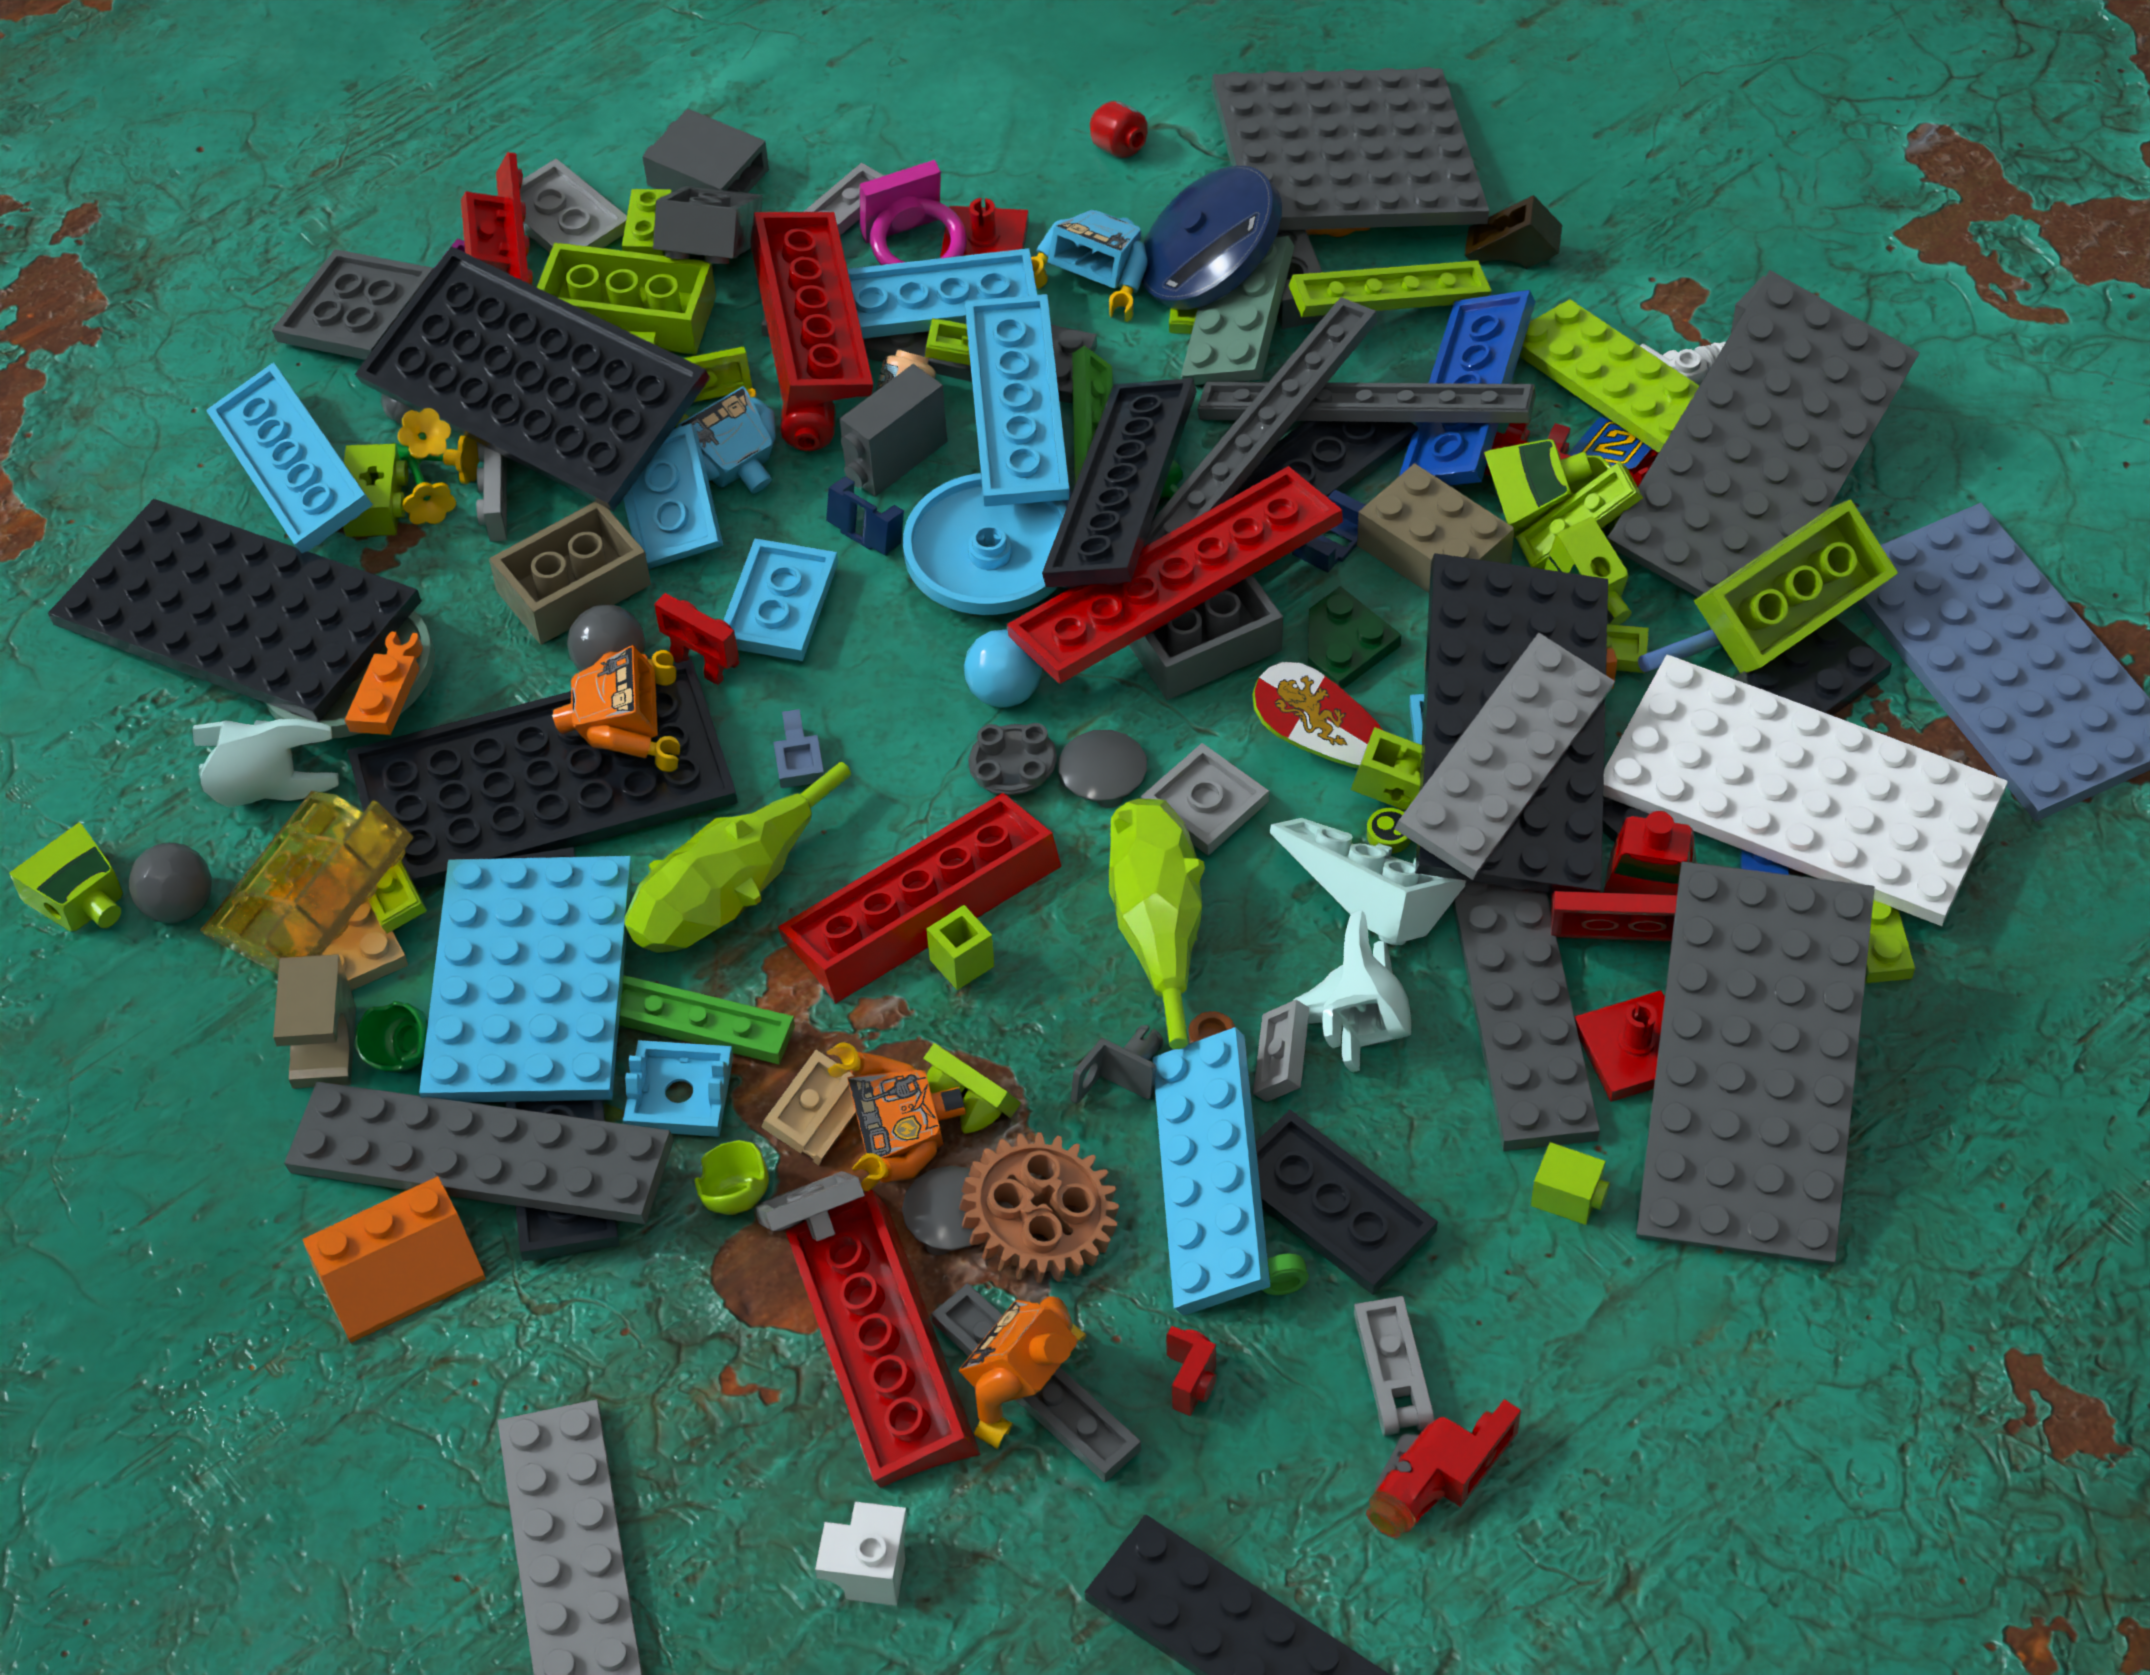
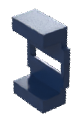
(880, 530)
(1326, 553)

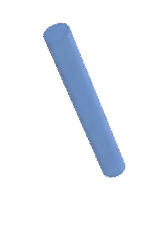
(1679, 650)

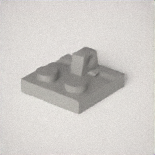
(810, 1203)

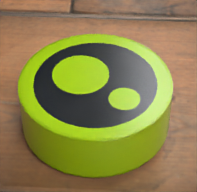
(1382, 829)

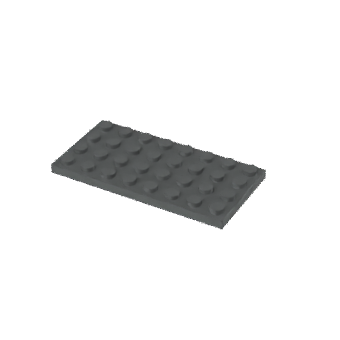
(1762, 437)
(1756, 1063)

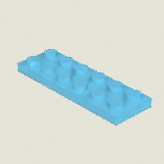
(909, 294)
(1016, 400)
(289, 458)
(1210, 1172)

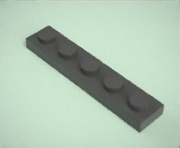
(1060, 1405)

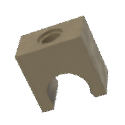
(315, 1019)

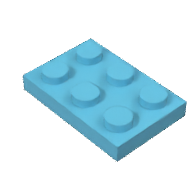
(673, 503)
(780, 598)

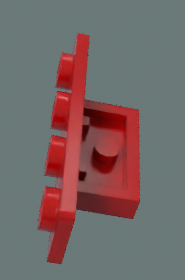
(495, 223)

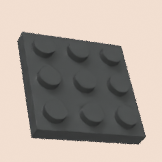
(350, 303)

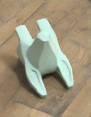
(258, 762)
(1360, 997)

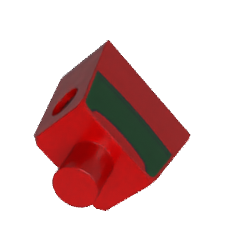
(1649, 855)

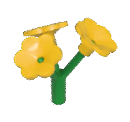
(424, 439)

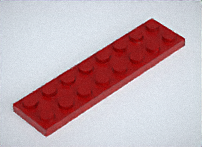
(1176, 574)

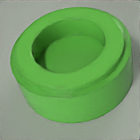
(1286, 1274)

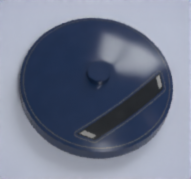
(1211, 237)

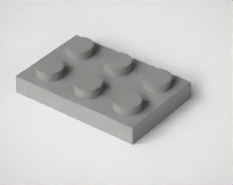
(568, 210)

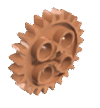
(1039, 1207)

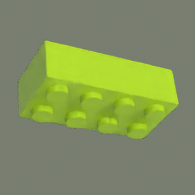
(635, 291)
(1796, 587)

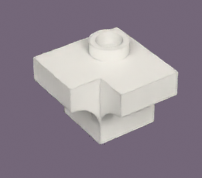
(865, 1555)

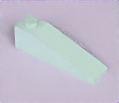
(1368, 879)

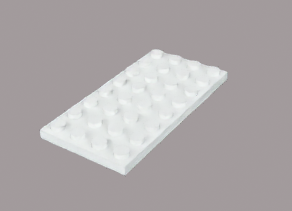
(1803, 788)

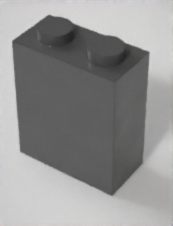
(705, 155)
(893, 430)

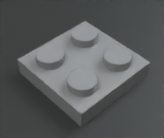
(1209, 796)

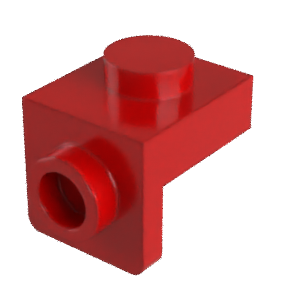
(1197, 1374)

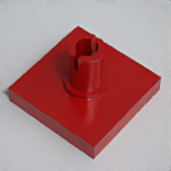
(990, 228)
(1624, 1043)

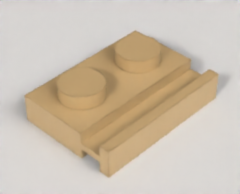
(813, 1109)

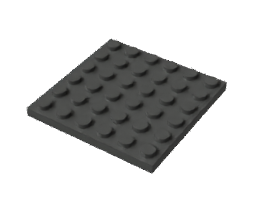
(1353, 146)

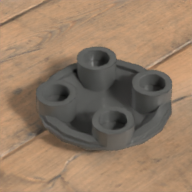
(1012, 758)
(1102, 766)
(933, 1210)

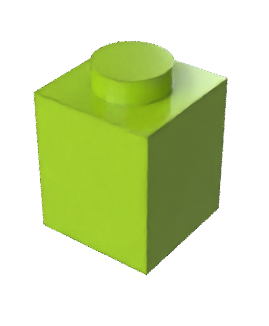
(960, 947)
(1569, 1184)

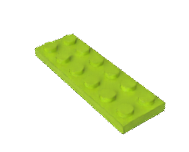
(1608, 372)

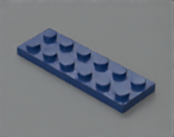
(1477, 348)

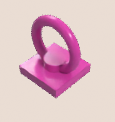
(905, 202)

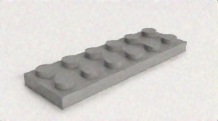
(1504, 756)
(568, 1543)

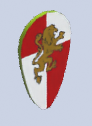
(1312, 713)

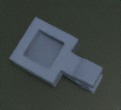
(797, 756)

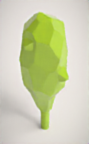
(721, 870)
(1157, 899)

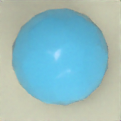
(1000, 670)

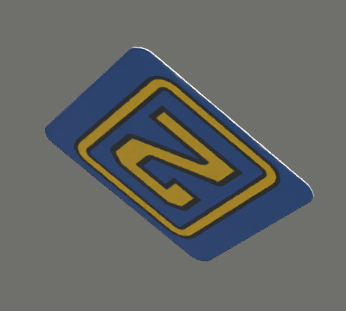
(1612, 444)

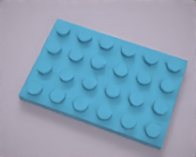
(528, 980)

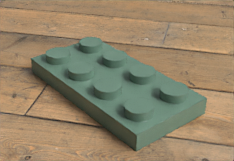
(1236, 330)

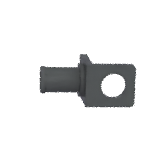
(1124, 1066)

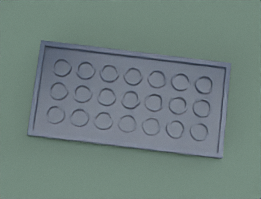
(2011, 662)

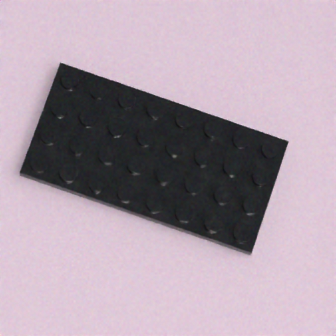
(533, 377)
(235, 609)
(1476, 632)
(523, 788)

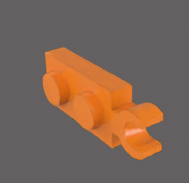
(385, 687)

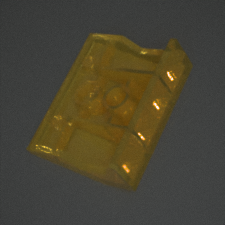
(309, 881)

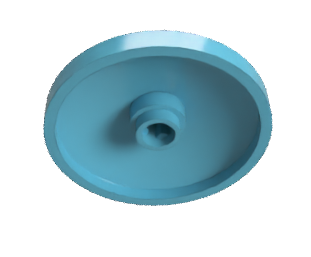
(977, 554)

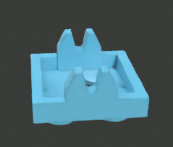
(663, 1063)

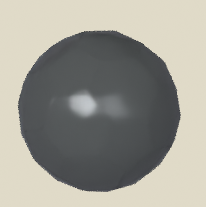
(602, 631)
(170, 882)

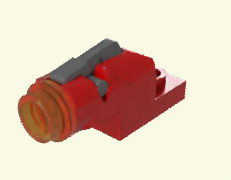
(1438, 1465)

